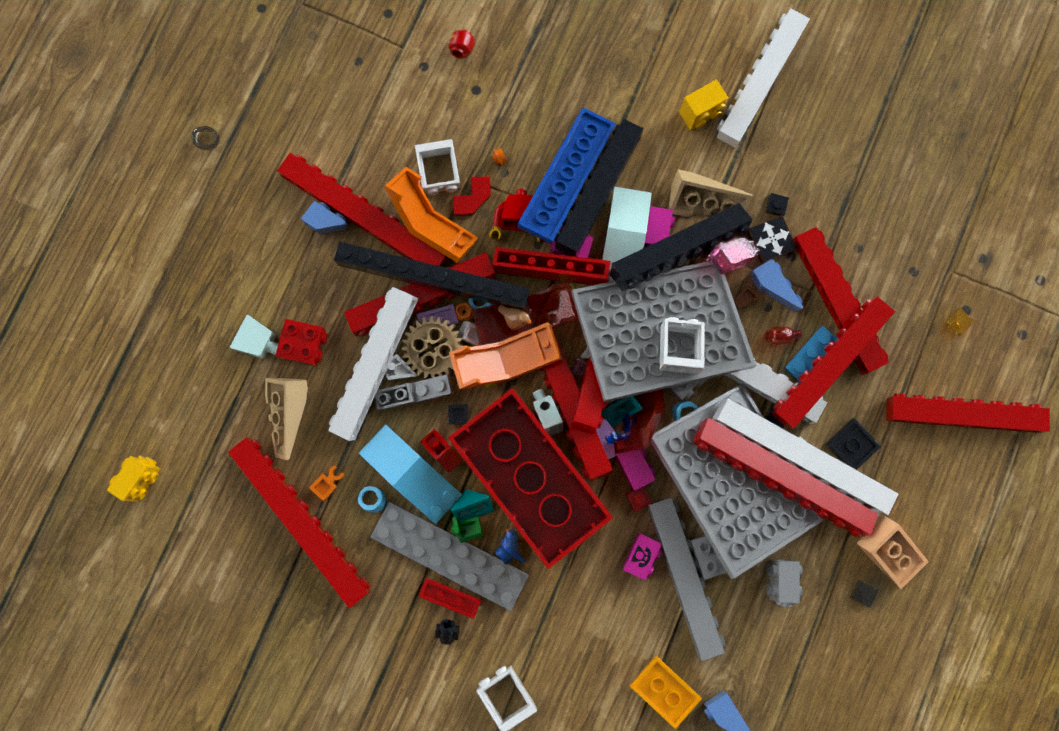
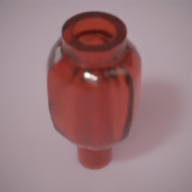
(781, 335)

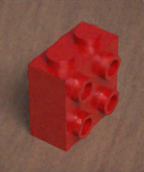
(301, 343)

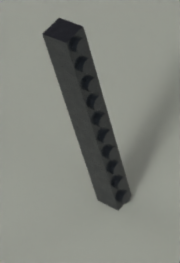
(431, 276)

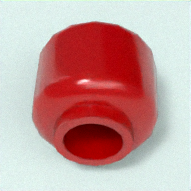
(461, 44)

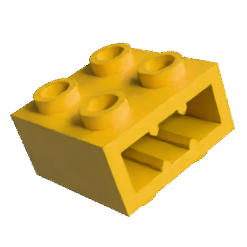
(134, 478)

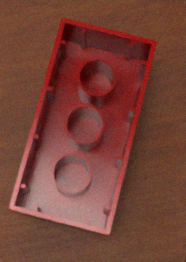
(530, 478)

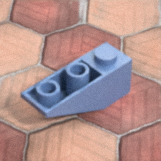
(773, 284)

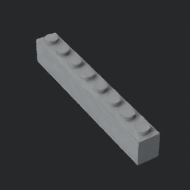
(686, 579)

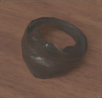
(198, 143)

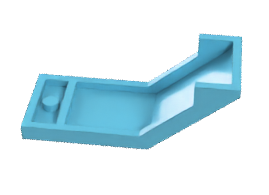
(410, 474)

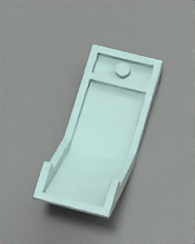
(626, 223)

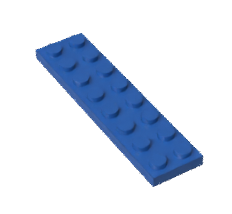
(566, 175)

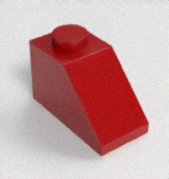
(441, 451)

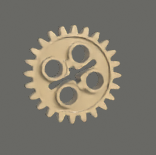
(424, 332)

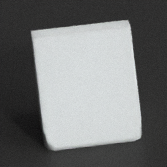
(468, 333)

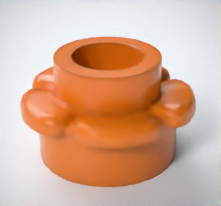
(499, 157)
(463, 306)

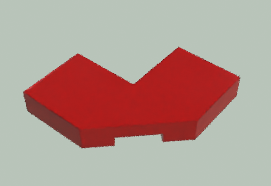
(470, 204)

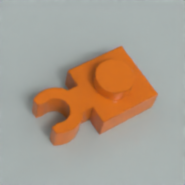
(325, 485)

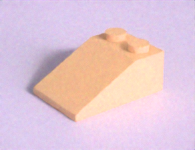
(893, 552)

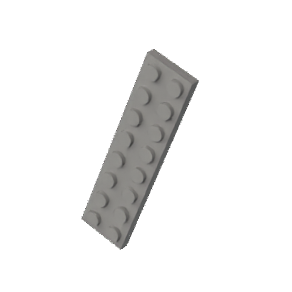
(449, 557)

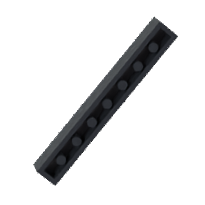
(598, 189)
(680, 247)

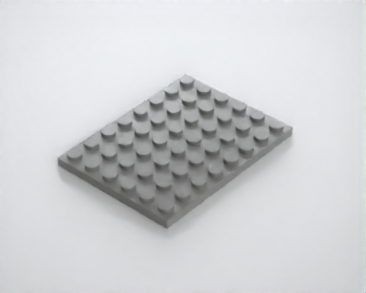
(626, 329)
(734, 511)

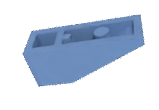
(724, 713)

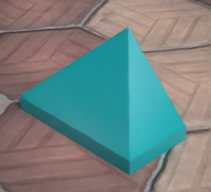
(619, 408)
(472, 505)

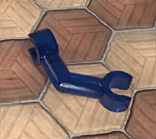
(615, 437)

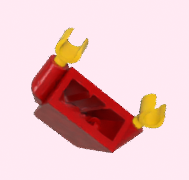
(510, 212)

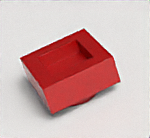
(638, 499)

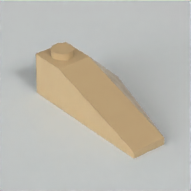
(702, 195)
(287, 403)

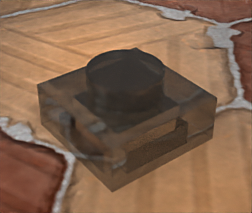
(864, 593)

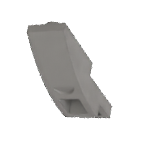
(414, 392)

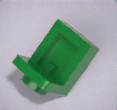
(467, 529)

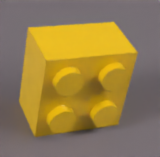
(703, 105)

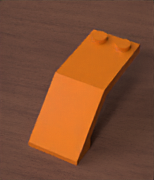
(423, 220)
(505, 359)

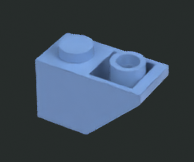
(323, 220)

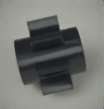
(447, 631)

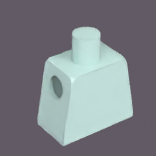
(254, 339)
(548, 418)

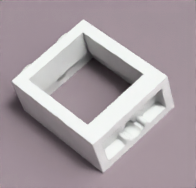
(435, 149)
(682, 365)
(518, 716)

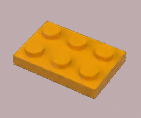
(665, 691)

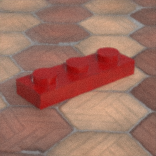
(450, 598)

